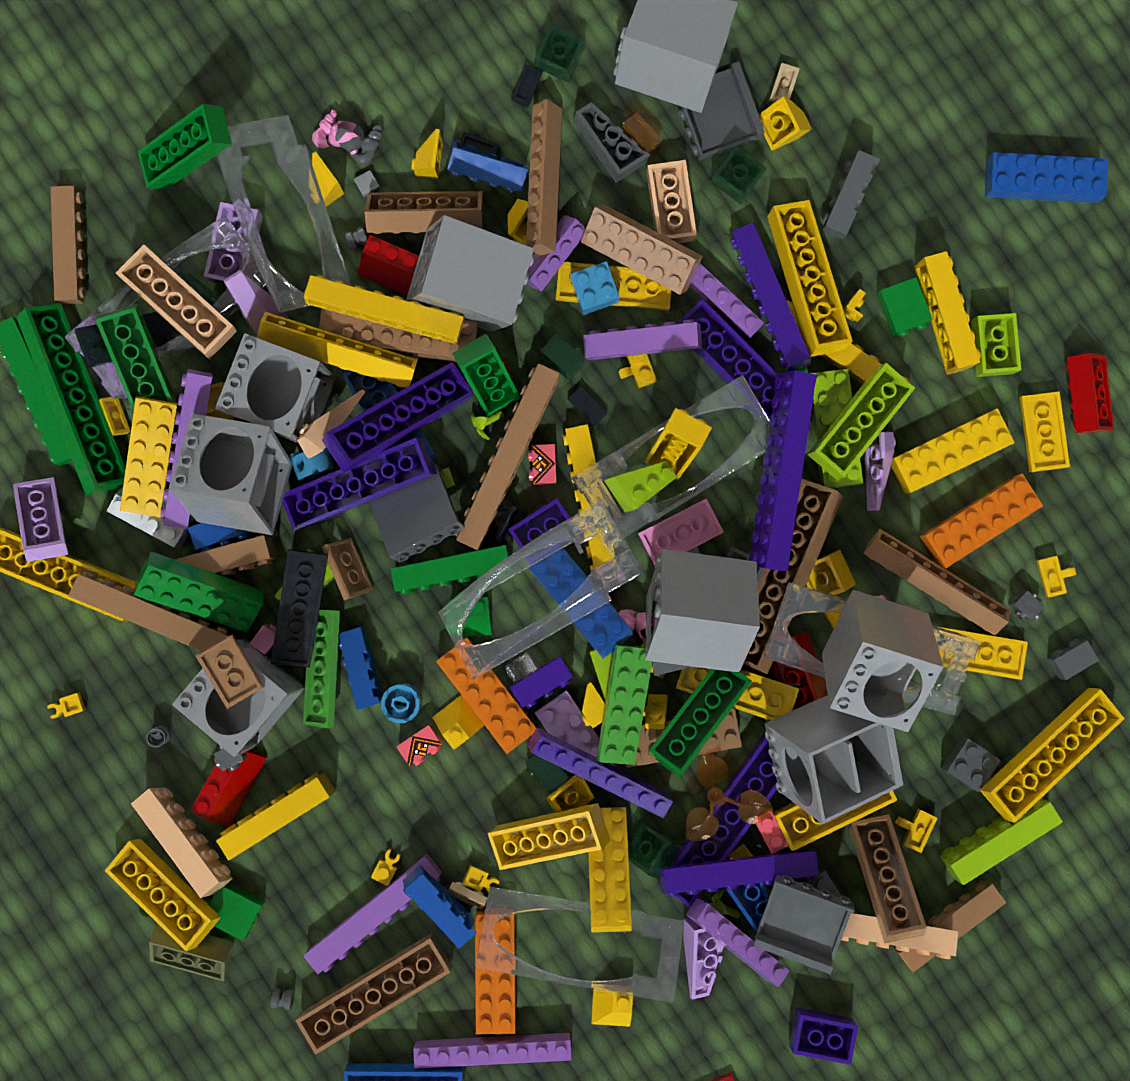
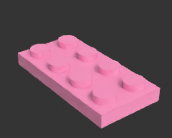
(682, 530)

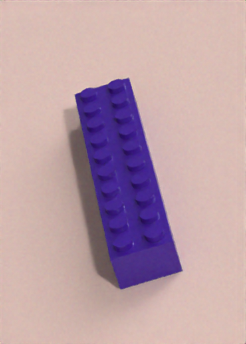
(782, 470)
(754, 775)

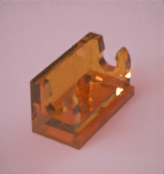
(641, 132)

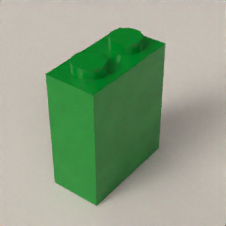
(904, 307)
(237, 910)

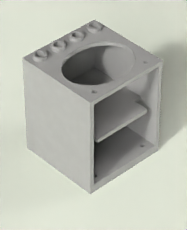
(674, 49)
(471, 273)
(275, 388)
(231, 474)
(702, 610)
(874, 658)
(237, 726)
(831, 759)

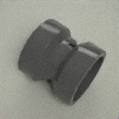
(356, 238)
(154, 737)
(282, 999)

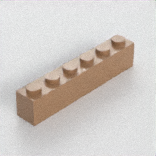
(67, 245)
(960, 917)

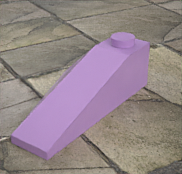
(251, 300)
(877, 467)
(702, 957)

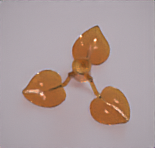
(700, 822)

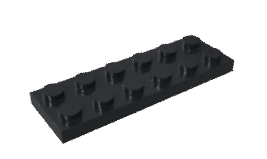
(94, 347)
(299, 608)

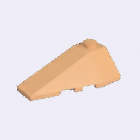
(312, 434)

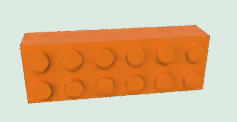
(981, 521)
(489, 701)
(493, 989)

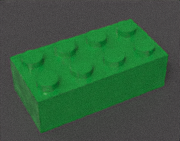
(486, 374)

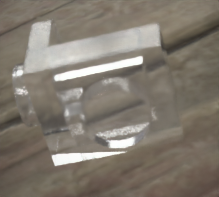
(522, 666)

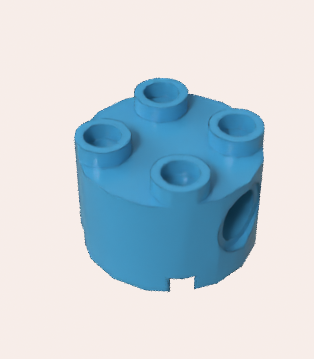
(315, 466)
(401, 703)

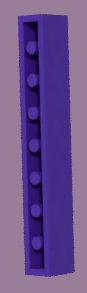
(771, 298)
(599, 773)
(737, 871)

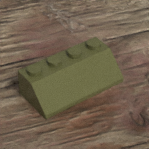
(208, 959)

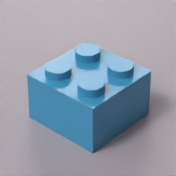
(594, 288)

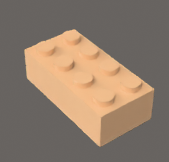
(671, 201)

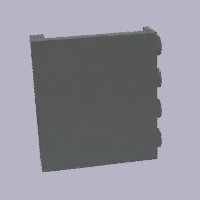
(726, 118)
(416, 517)
(803, 923)

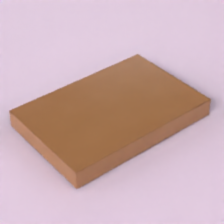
(347, 568)
(229, 671)

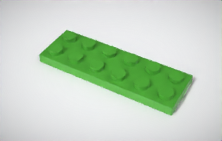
(321, 676)
(624, 705)

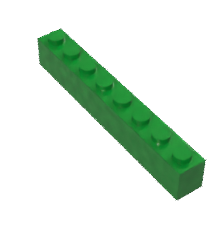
(30, 386)

